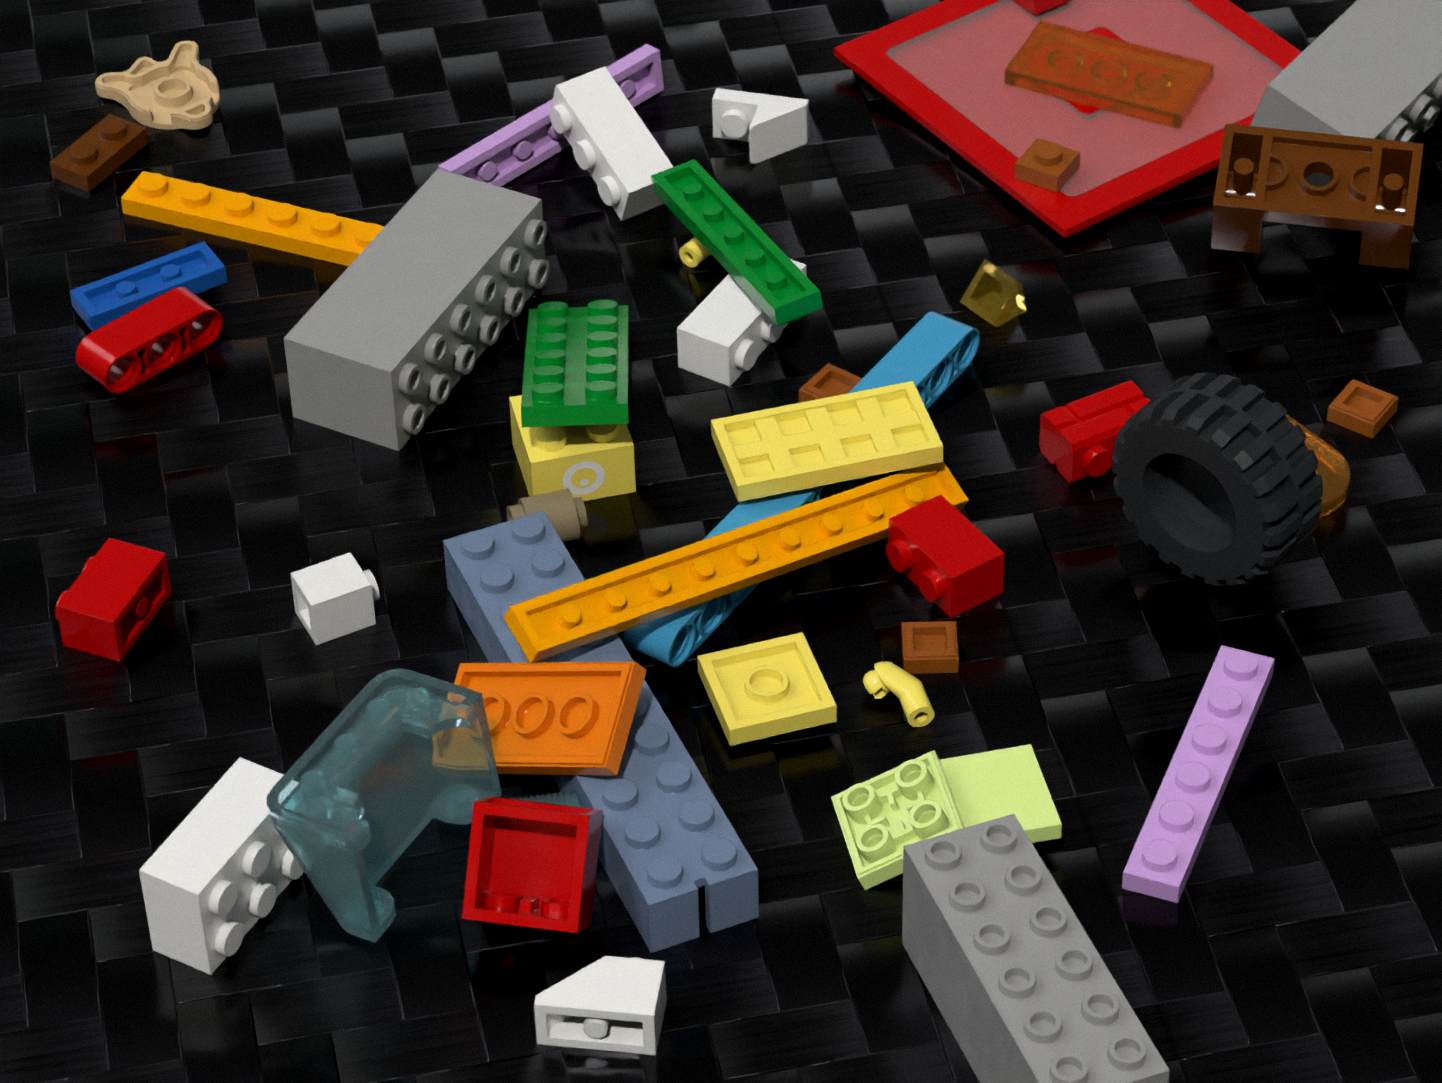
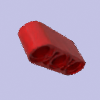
(148, 340)

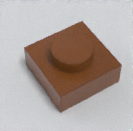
(1047, 165)

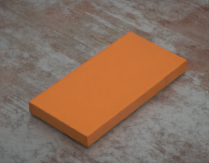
(557, 713)

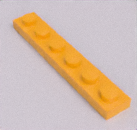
(248, 218)

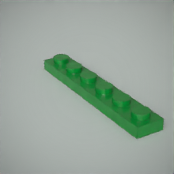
(737, 242)

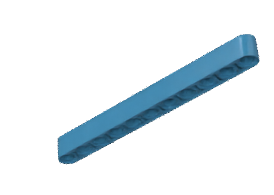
(928, 355)

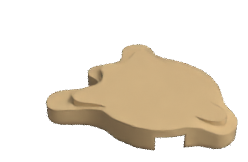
(167, 92)

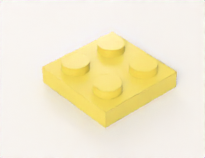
(766, 688)

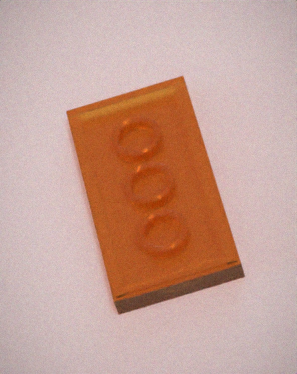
(1109, 74)

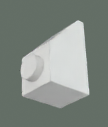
(605, 1007)

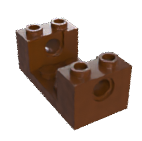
(1368, 192)

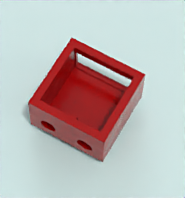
(532, 864)

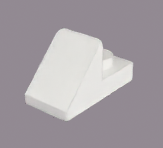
(764, 120)

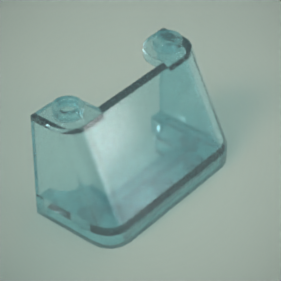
(375, 781)

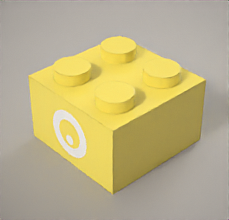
(584, 458)

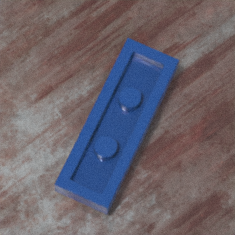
(127, 290)

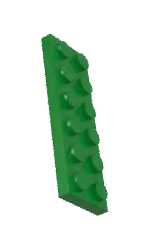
(576, 365)

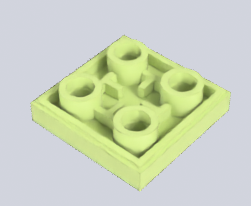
(1004, 784)
(895, 811)

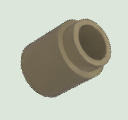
(564, 512)

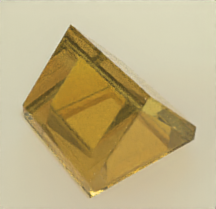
(994, 295)

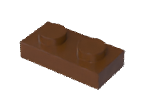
(99, 152)

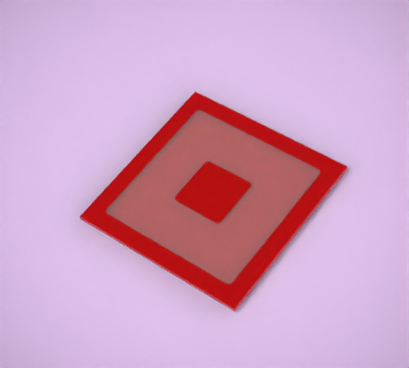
(950, 74)

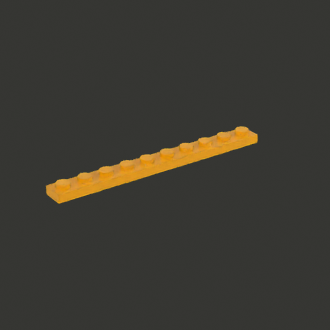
(723, 563)

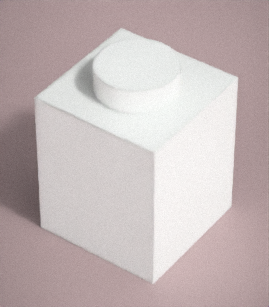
(334, 598)

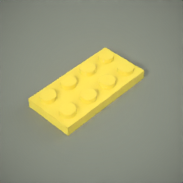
(826, 441)

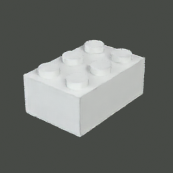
(217, 871)

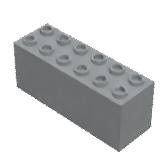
(1363, 76)
(416, 309)
(1016, 964)

